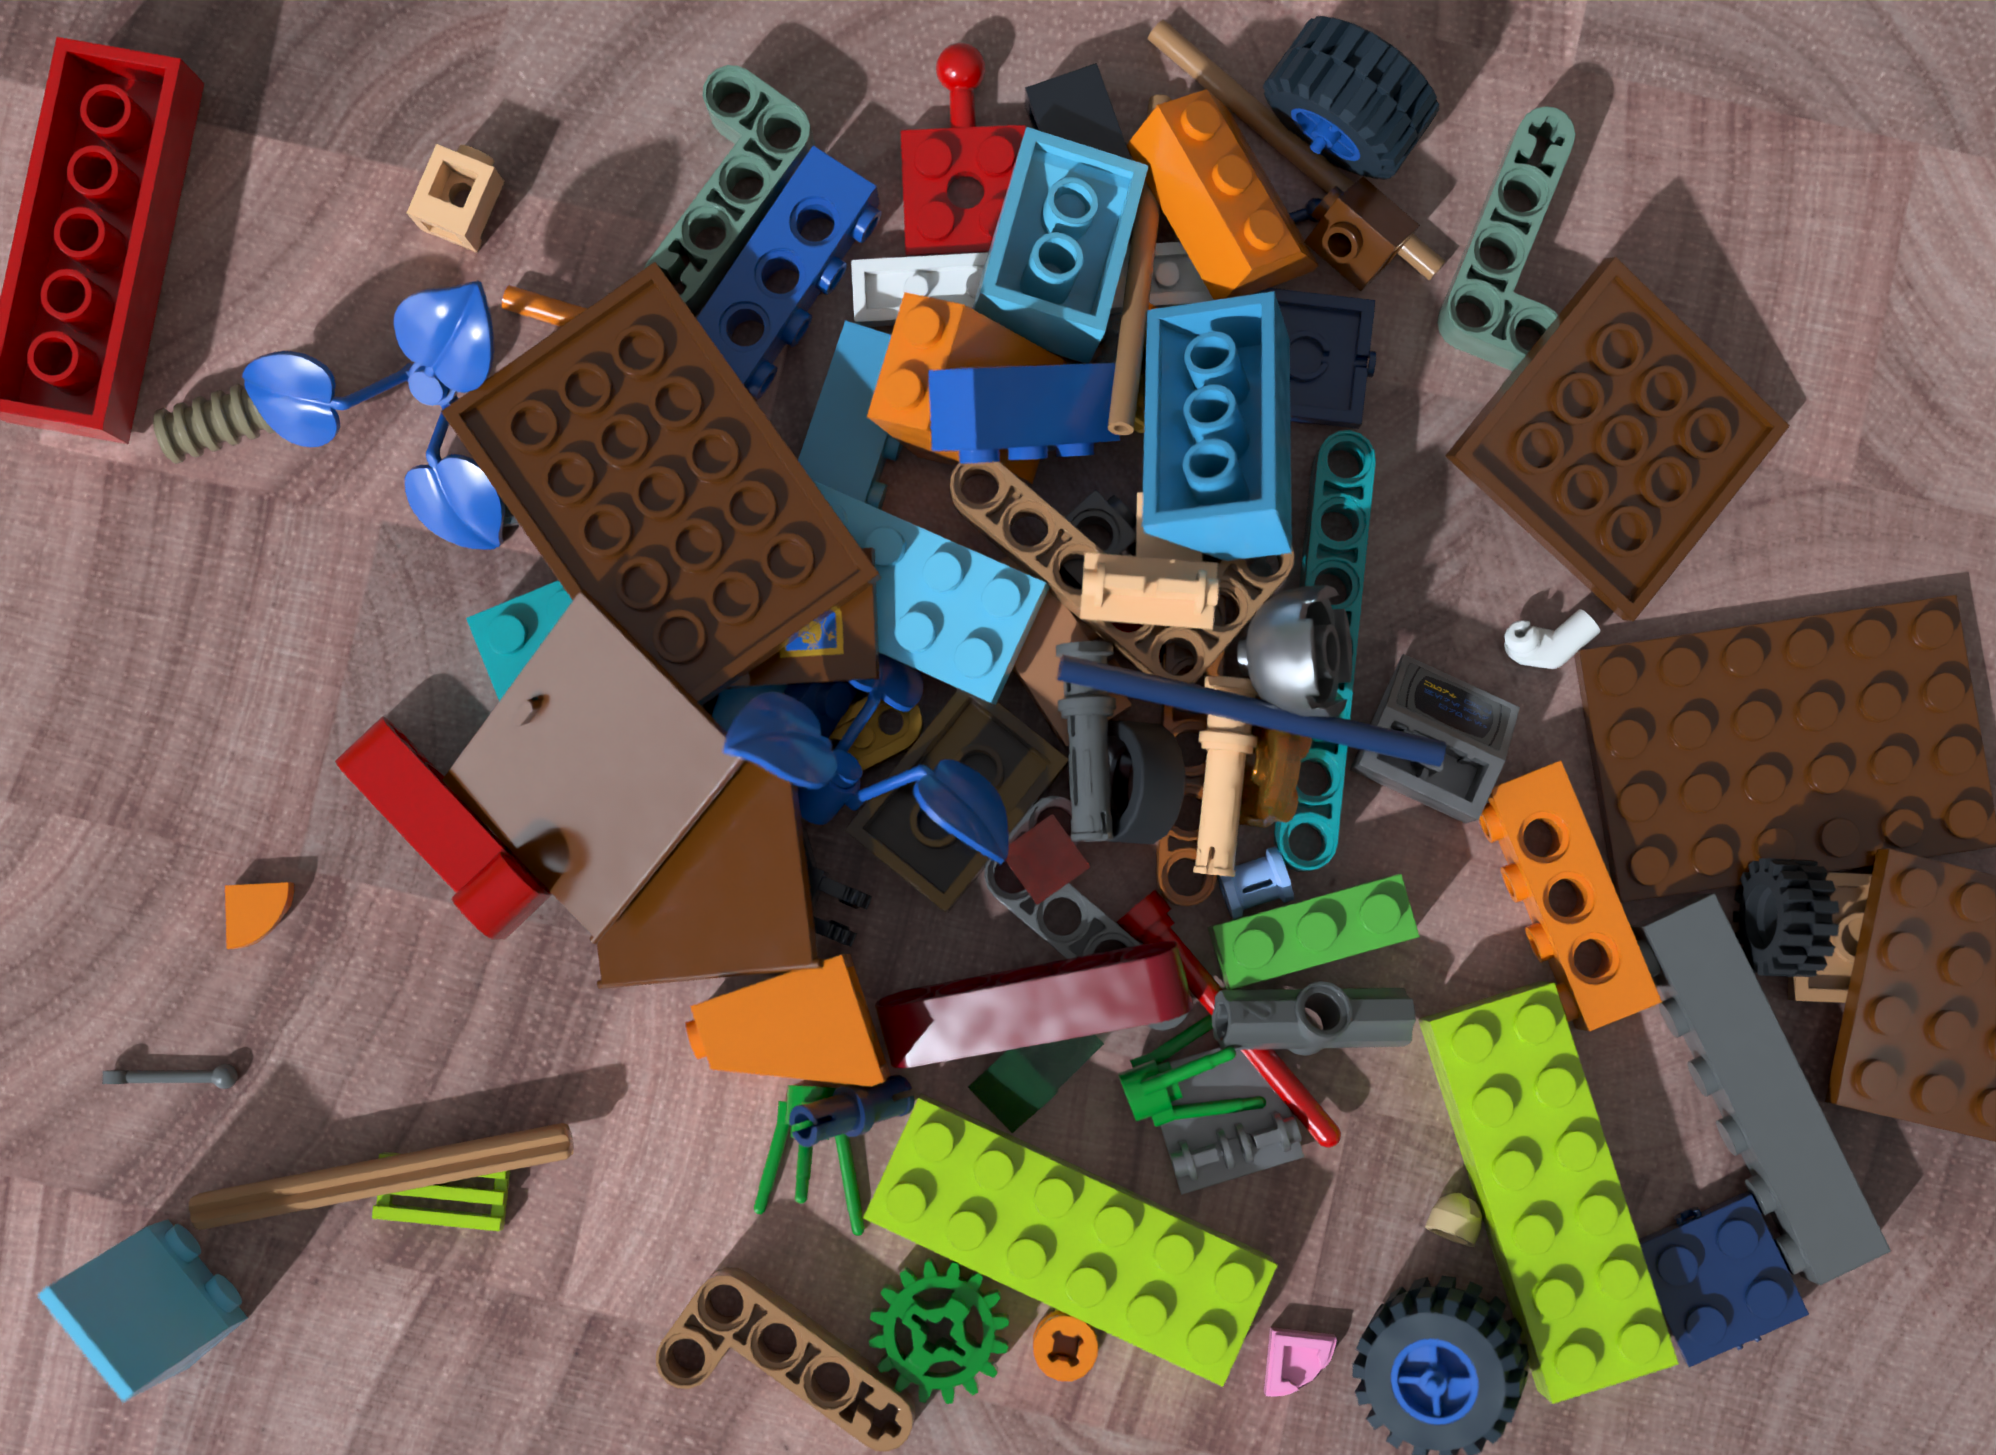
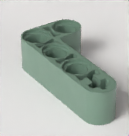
(715, 204)
(1514, 235)

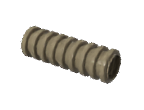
(208, 424)

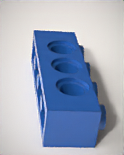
(816, 190)

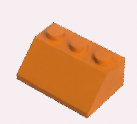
(1219, 197)

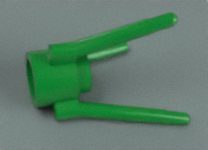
(1154, 1086)
(803, 1095)

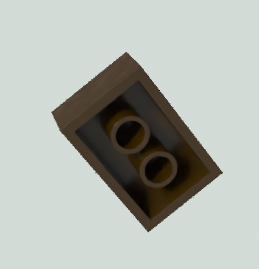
(992, 744)

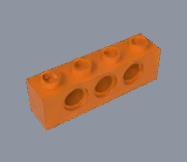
(1623, 979)

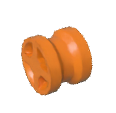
(1064, 1341)

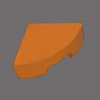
(254, 911)

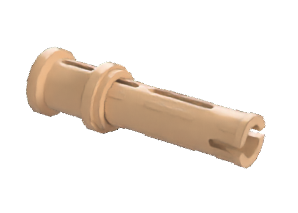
(1226, 749)

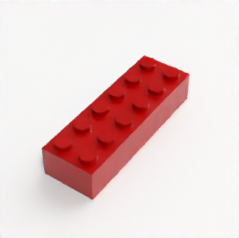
(94, 237)

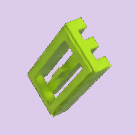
(493, 1222)

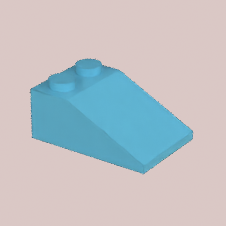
(1060, 244)
(145, 1308)

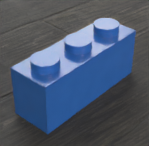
(1021, 410)

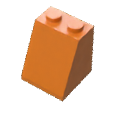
(943, 337)
(793, 1027)

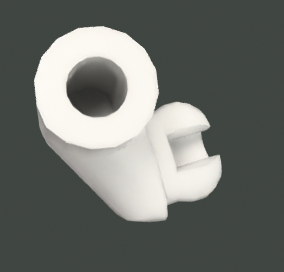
(1549, 647)

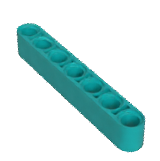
(1347, 562)

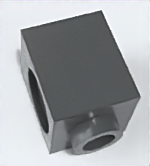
(1112, 516)

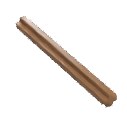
(381, 1176)

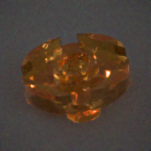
(1272, 777)

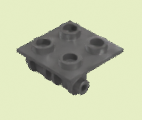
(1232, 1144)

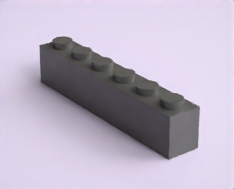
(1759, 1091)

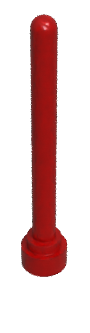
(1152, 924)

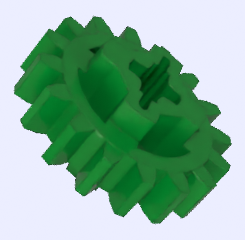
(923, 1353)

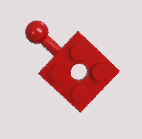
(941, 155)

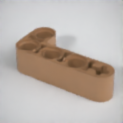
(792, 1370)

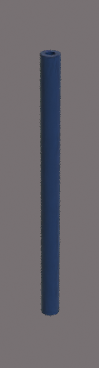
(1249, 710)

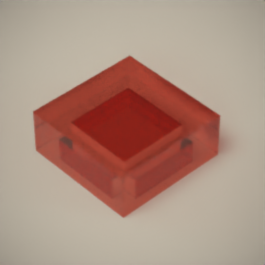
(1045, 859)

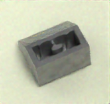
(1449, 710)

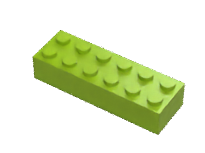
(1548, 1191)
(1071, 1239)

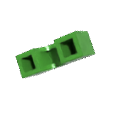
(1313, 931)

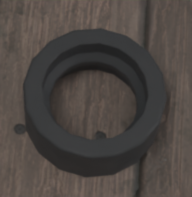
(1156, 781)

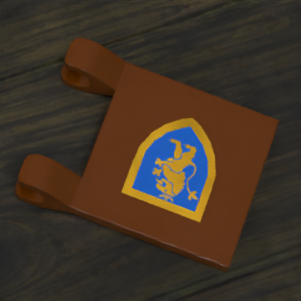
(832, 651)

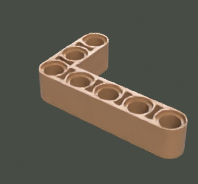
(1066, 543)

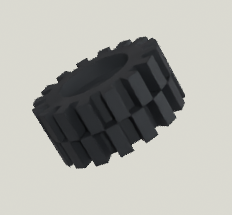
(1786, 917)

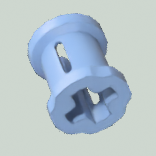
(1256, 883)

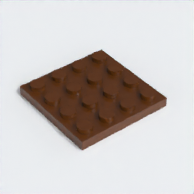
(1618, 439)
(1922, 999)

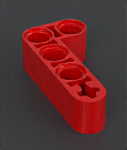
(408, 790)

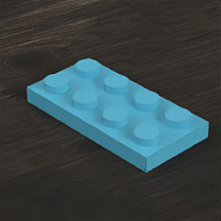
(943, 602)

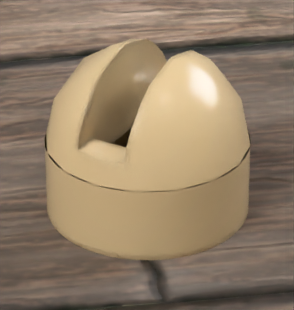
(1456, 1219)

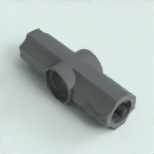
(1279, 1022)

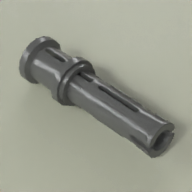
(1089, 759)

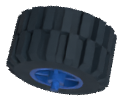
(1351, 97)
(1441, 1368)

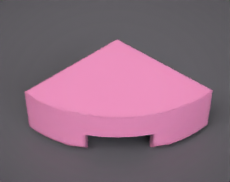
(1295, 1359)

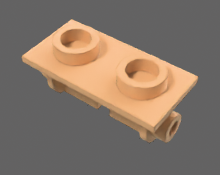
(1149, 591)

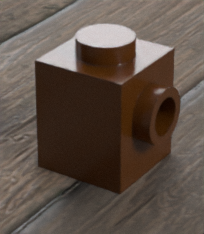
(1359, 231)

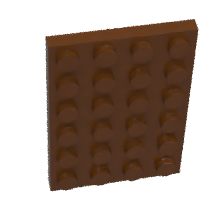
(662, 487)
(1786, 746)

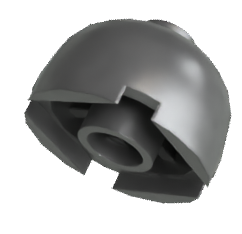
(1299, 651)

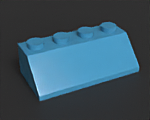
(1219, 427)

